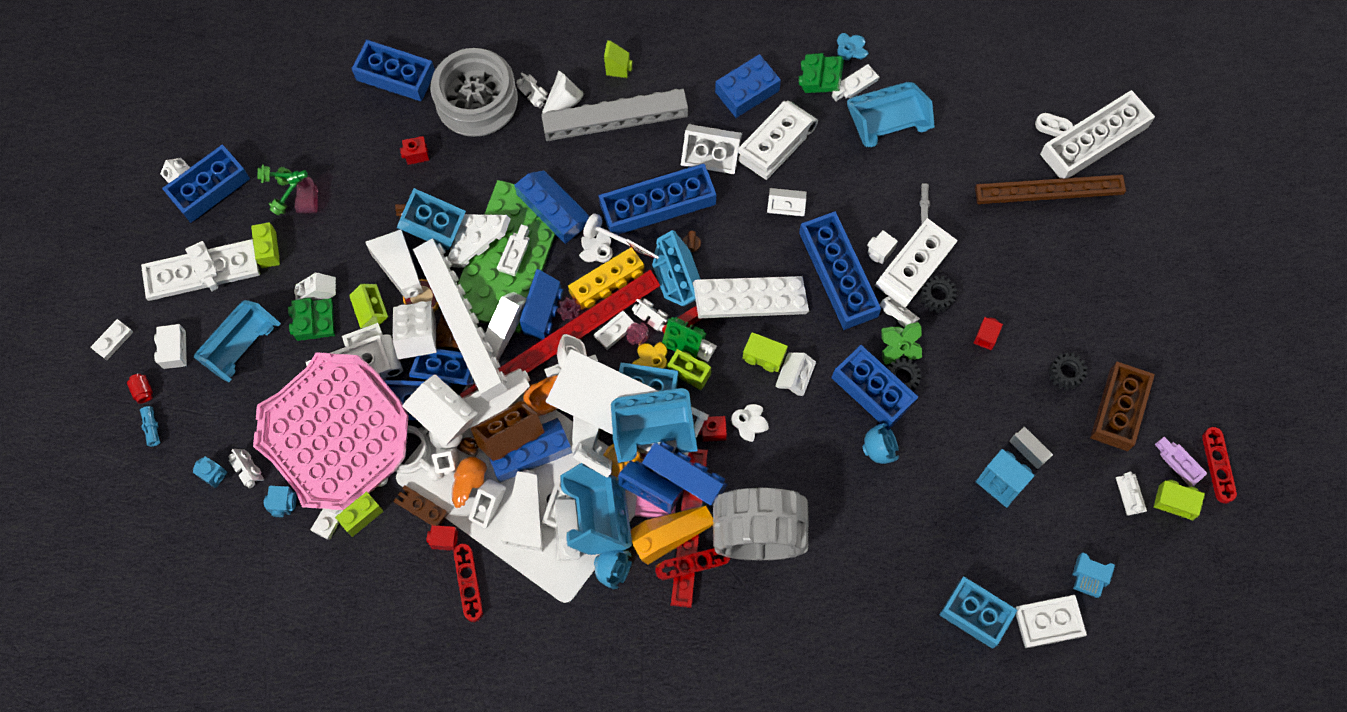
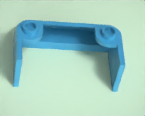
(234, 337)

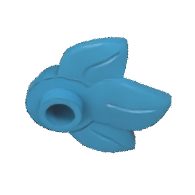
(851, 46)

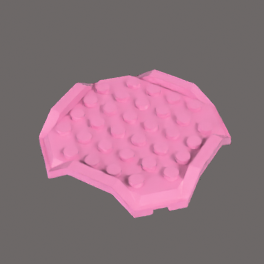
(333, 431)

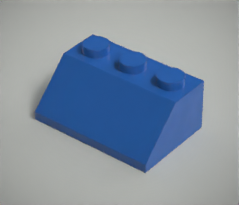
(541, 305)
(445, 364)
(649, 486)

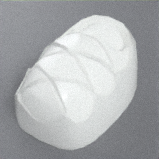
(566, 344)

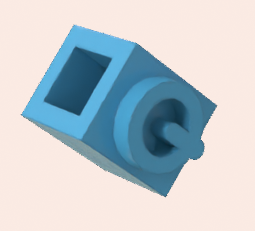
(209, 471)
(280, 501)

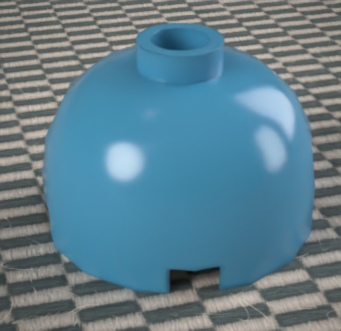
(880, 444)
(612, 567)

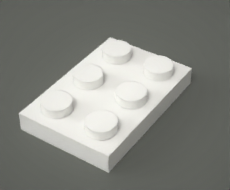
(1050, 621)

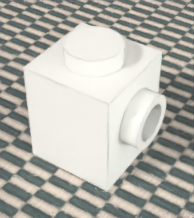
(881, 247)
(446, 460)

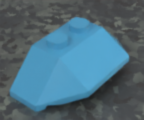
(675, 269)

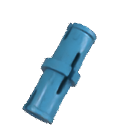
(149, 426)

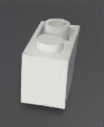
(316, 287)

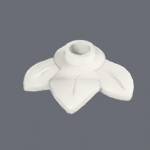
(594, 247)
(752, 423)

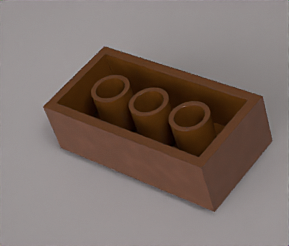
(1122, 406)

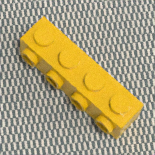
(606, 278)

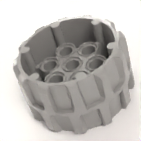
(760, 524)

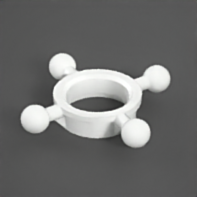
(422, 460)

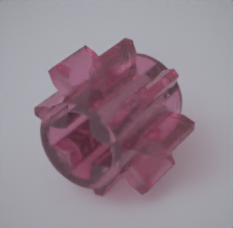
(568, 303)
(637, 333)

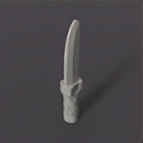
(924, 203)

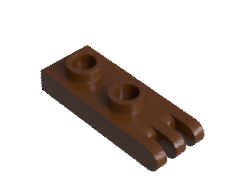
(421, 507)

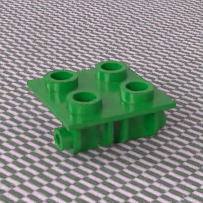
(682, 337)

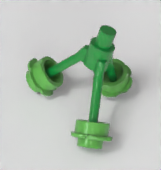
(283, 177)

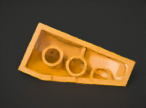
(662, 534)

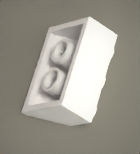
(711, 146)
(440, 410)

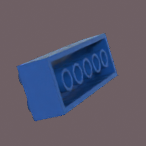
(657, 199)
(839, 270)

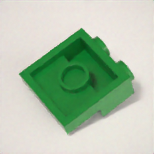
(821, 73)
(311, 319)

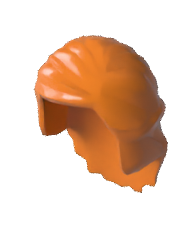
(537, 395)
(468, 475)

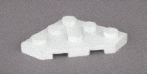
(475, 236)

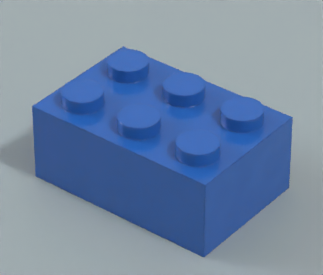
(747, 86)

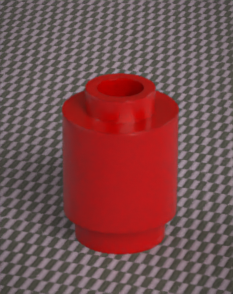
(140, 388)

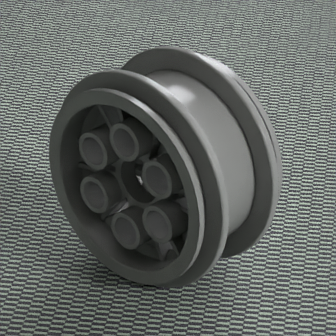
(473, 66)

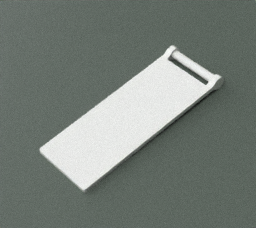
(589, 387)

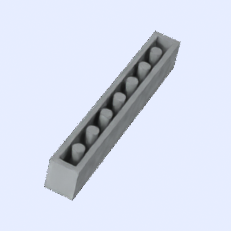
(615, 114)

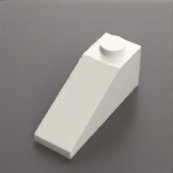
(565, 521)

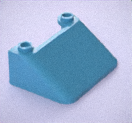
(891, 111)

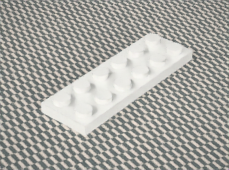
(178, 276)
(750, 297)

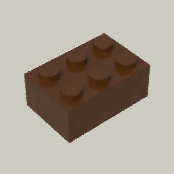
(507, 430)

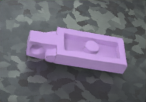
(1181, 462)

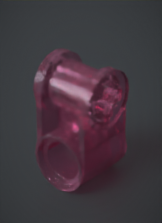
(306, 196)

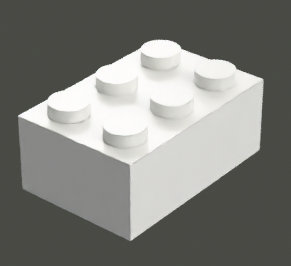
(414, 330)

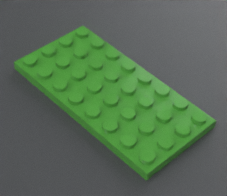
(482, 280)

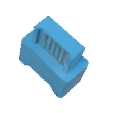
(1091, 575)

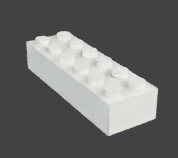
(1097, 135)

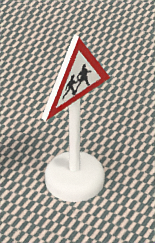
(593, 226)

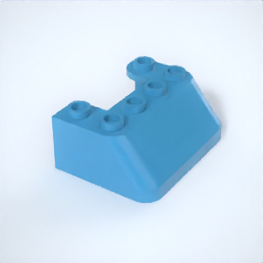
(652, 419)
(600, 511)

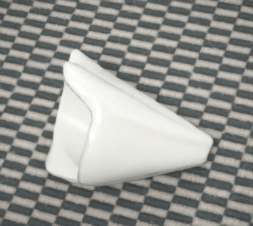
(562, 95)

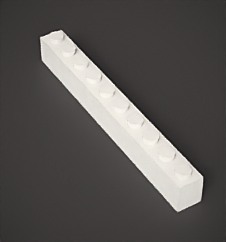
(461, 320)

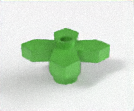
(901, 342)

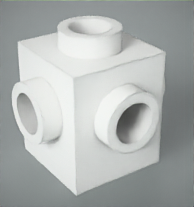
(173, 168)

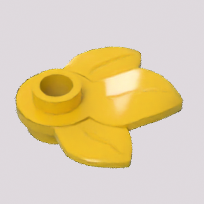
(650, 355)

